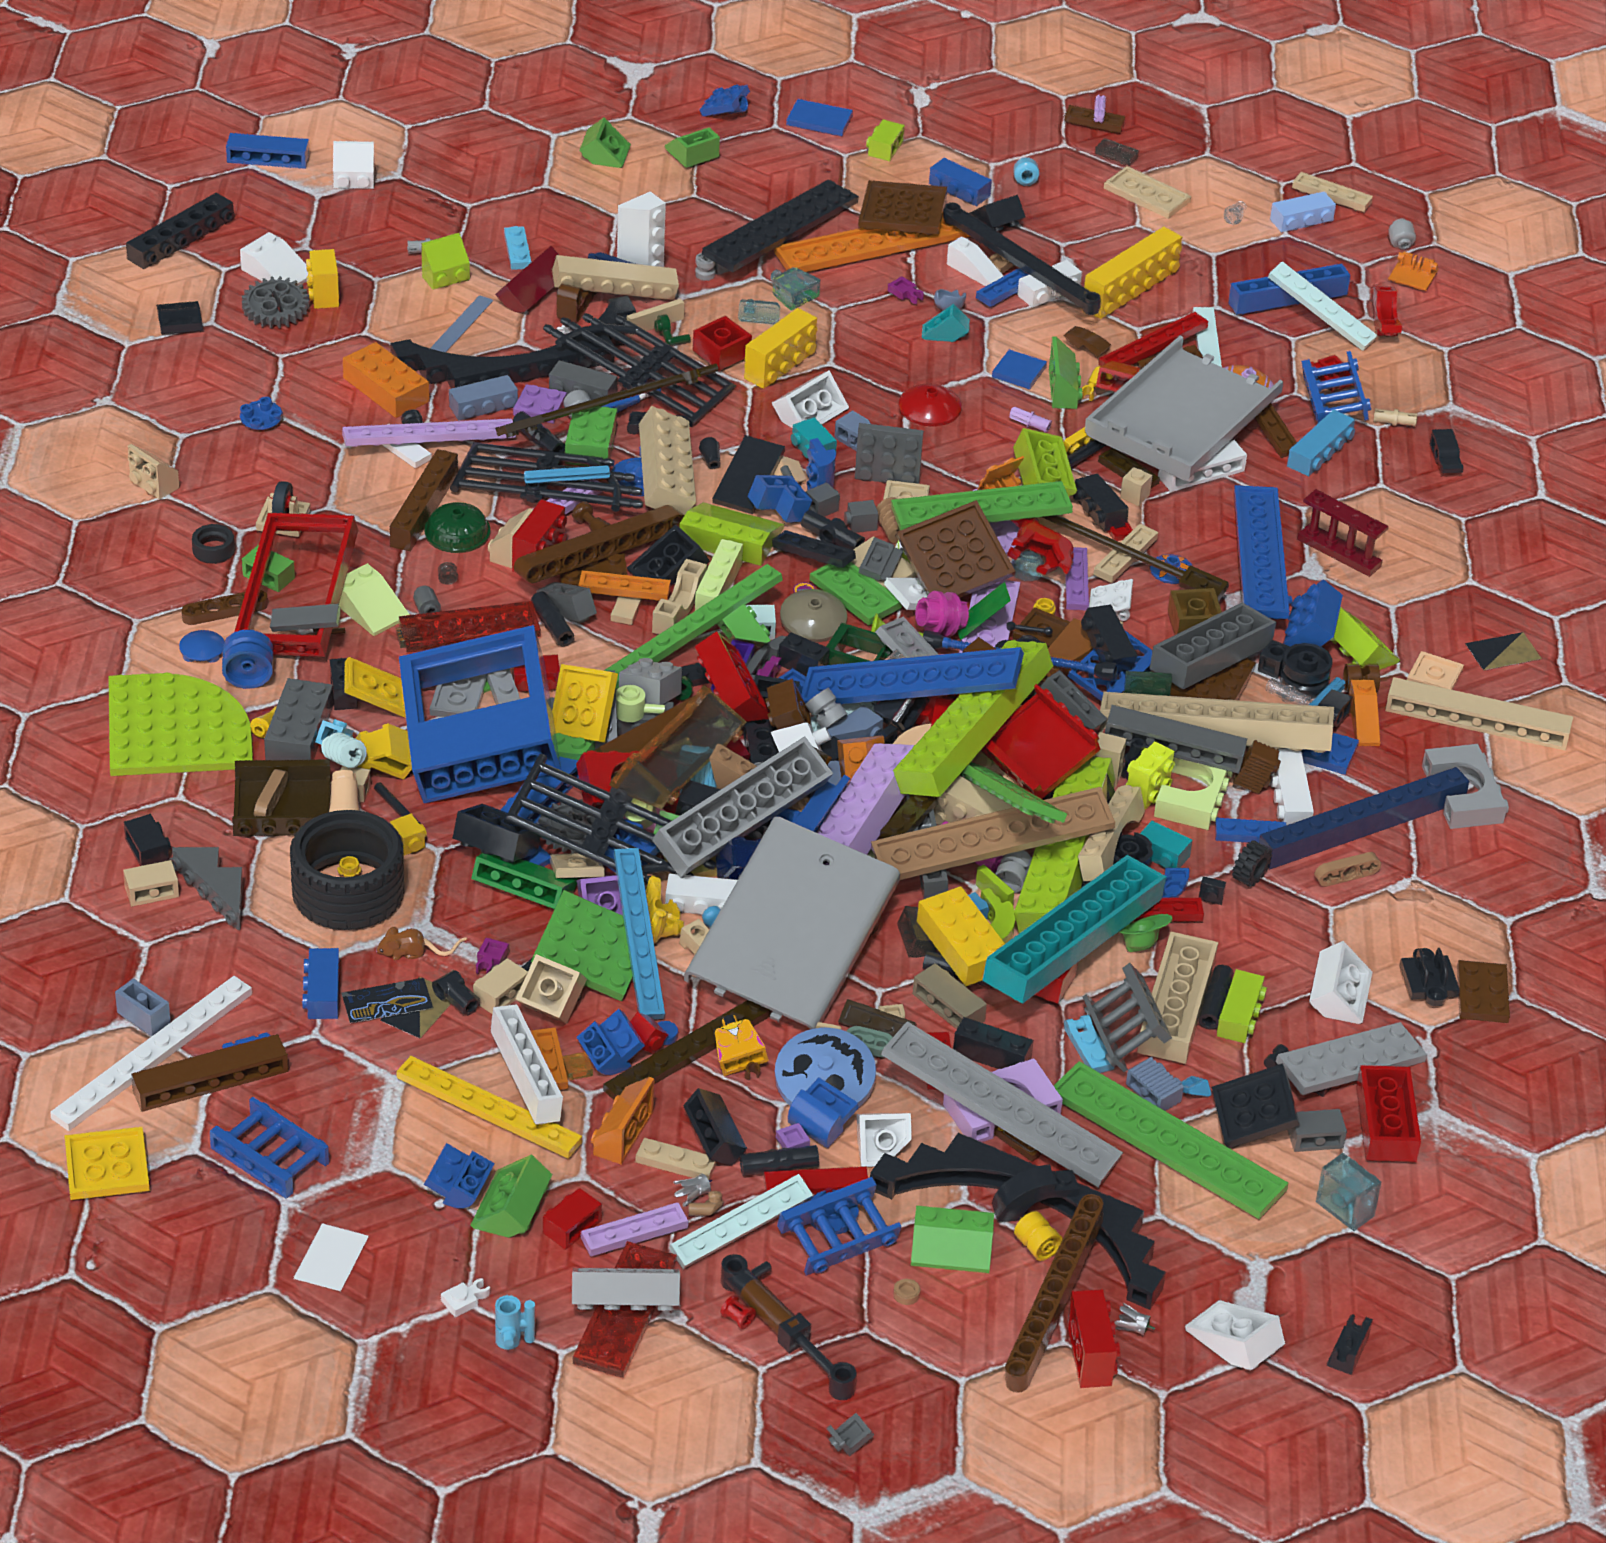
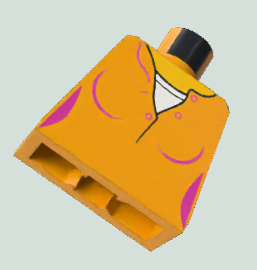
(738, 1045)

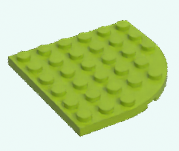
(174, 725)

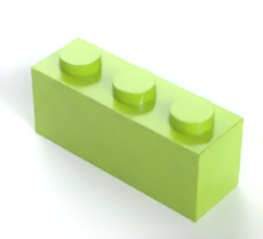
(1241, 1006)

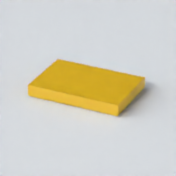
(374, 686)

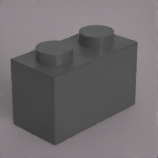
(1318, 1131)

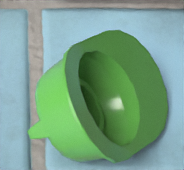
(1144, 932)

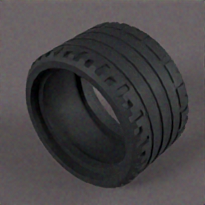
(347, 901)

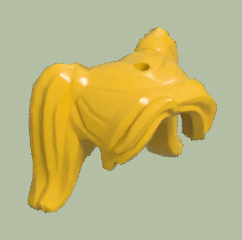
(663, 917)

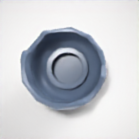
(945, 298)

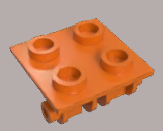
(1412, 272)
(1001, 475)

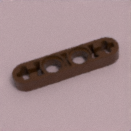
(193, 614)

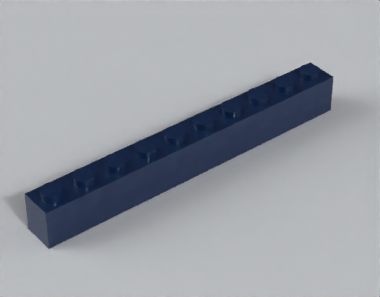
(1363, 817)

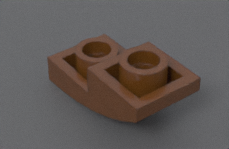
(1083, 337)

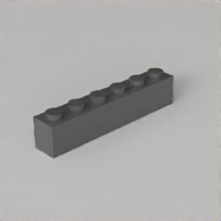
(1187, 740)

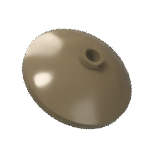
(813, 614)

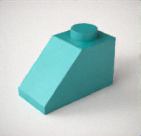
(946, 326)

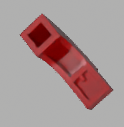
(1385, 311)

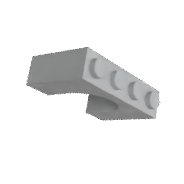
(1471, 809)

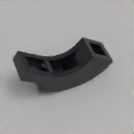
(1031, 1187)

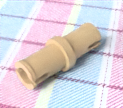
(1395, 417)

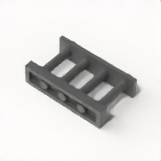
(1149, 1013)

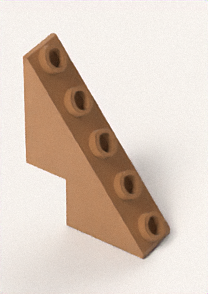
(729, 766)

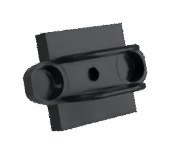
(1429, 976)

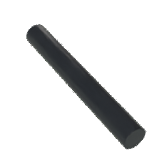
(392, 800)

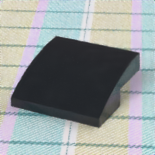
(179, 317)

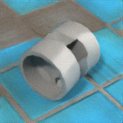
(826, 708)
(1014, 869)

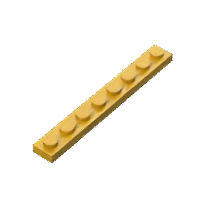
(488, 1106)

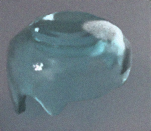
(1026, 566)

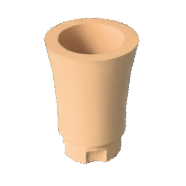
(344, 791)

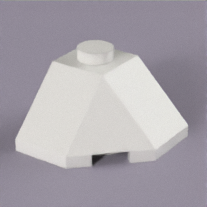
(881, 1134)

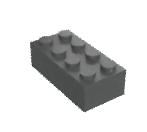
(298, 720)

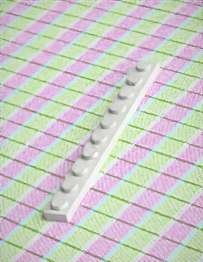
(151, 1053)

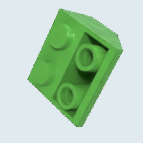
(695, 147)
(743, 627)

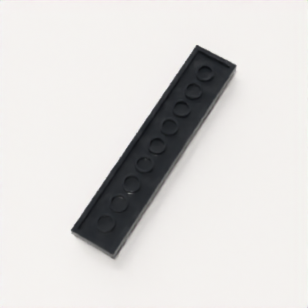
(779, 225)

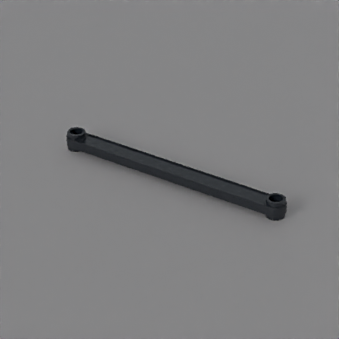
(1087, 300)

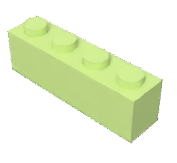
(720, 572)

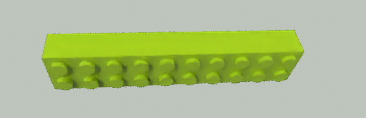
(968, 727)
(1055, 866)

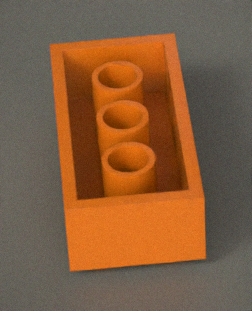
(385, 379)

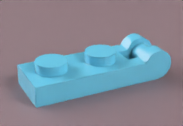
(1088, 1043)

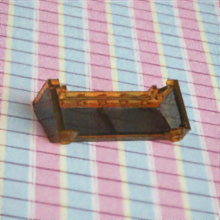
(679, 750)

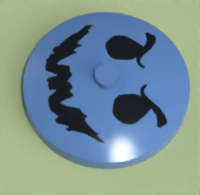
(825, 1054)

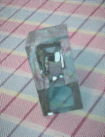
(794, 287)

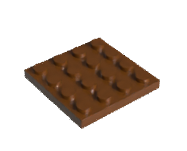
(902, 207)
(956, 551)
(1223, 685)

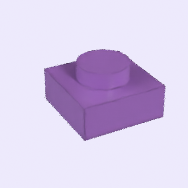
(792, 1137)

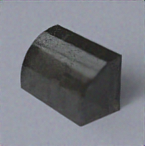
(913, 936)

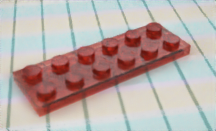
(455, 626)
(615, 1334)

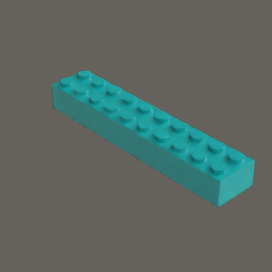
(1073, 929)

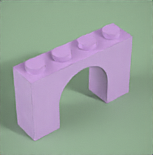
(1024, 1076)

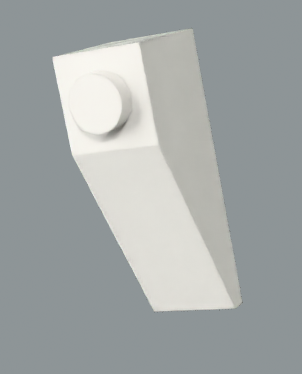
(971, 261)

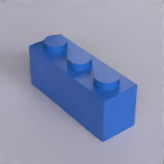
(960, 181)
(321, 983)

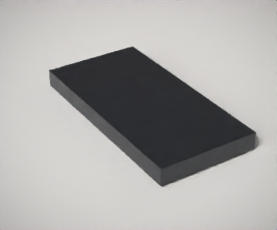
(751, 459)

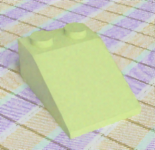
(370, 600)

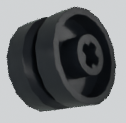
(1306, 668)

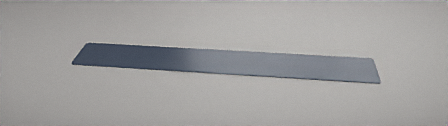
(462, 324)

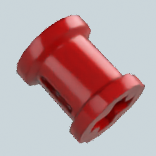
(738, 1312)

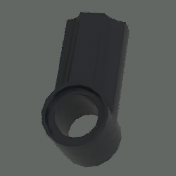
(453, 988)

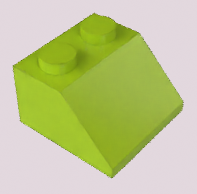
(445, 261)

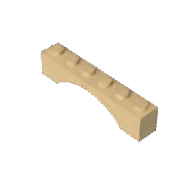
(1100, 847)

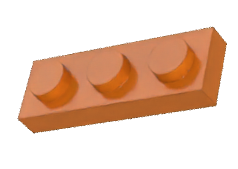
(550, 1049)

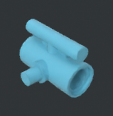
(512, 1322)

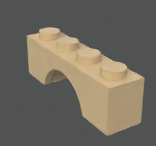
(682, 598)

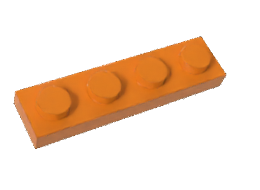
(625, 585)

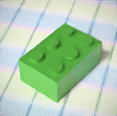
(592, 433)

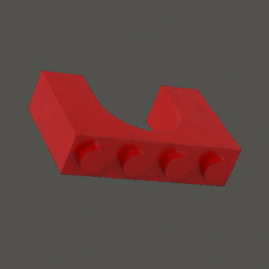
(597, 770)

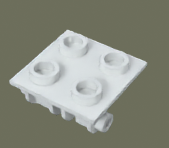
(1117, 595)

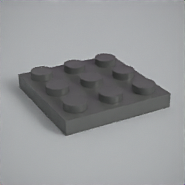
(888, 453)

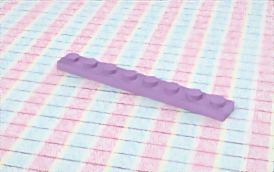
(423, 432)

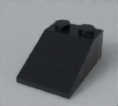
(667, 556)

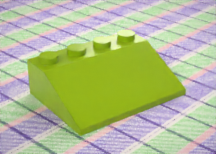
(711, 524)

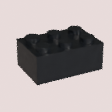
(487, 830)

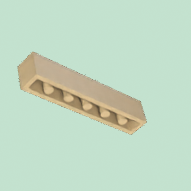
(616, 277)

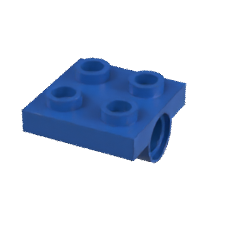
(726, 100)

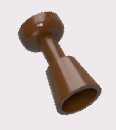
(583, 513)

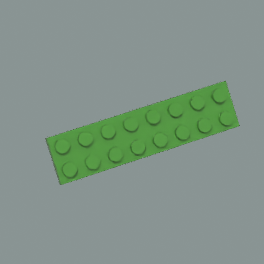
(996, 503)

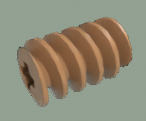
(887, 519)

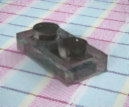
(1117, 152)

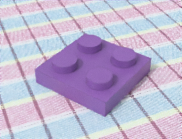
(539, 400)

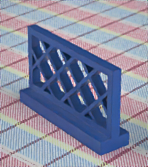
(1090, 683)

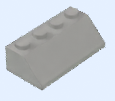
(625, 1287)

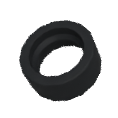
(211, 554)

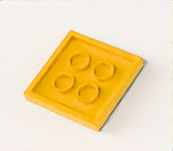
(583, 702)
(106, 1163)

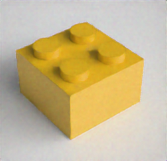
(322, 278)

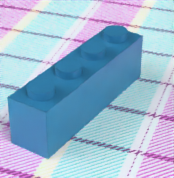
(1321, 443)

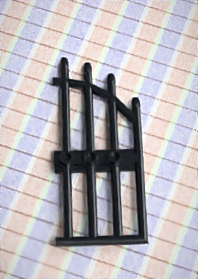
(646, 367)
(546, 460)
(603, 829)

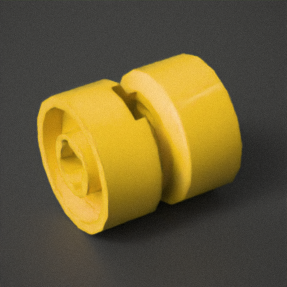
(1038, 1235)

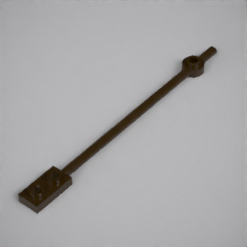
(530, 423)
(1190, 579)

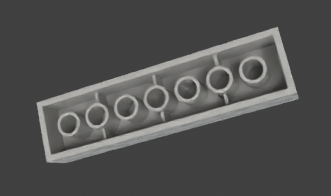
(742, 806)

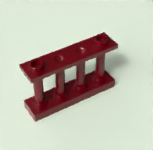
(1335, 547)

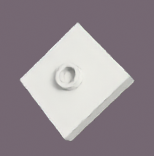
(906, 590)

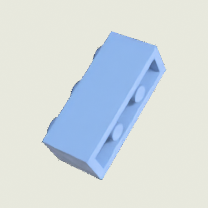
(1302, 211)

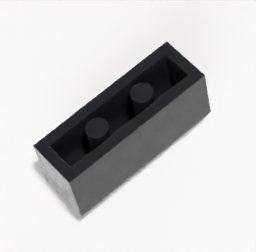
(1101, 502)
(1108, 637)
(991, 1044)
(714, 1127)

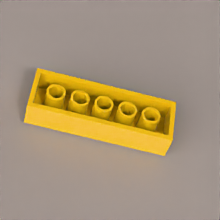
(1135, 270)

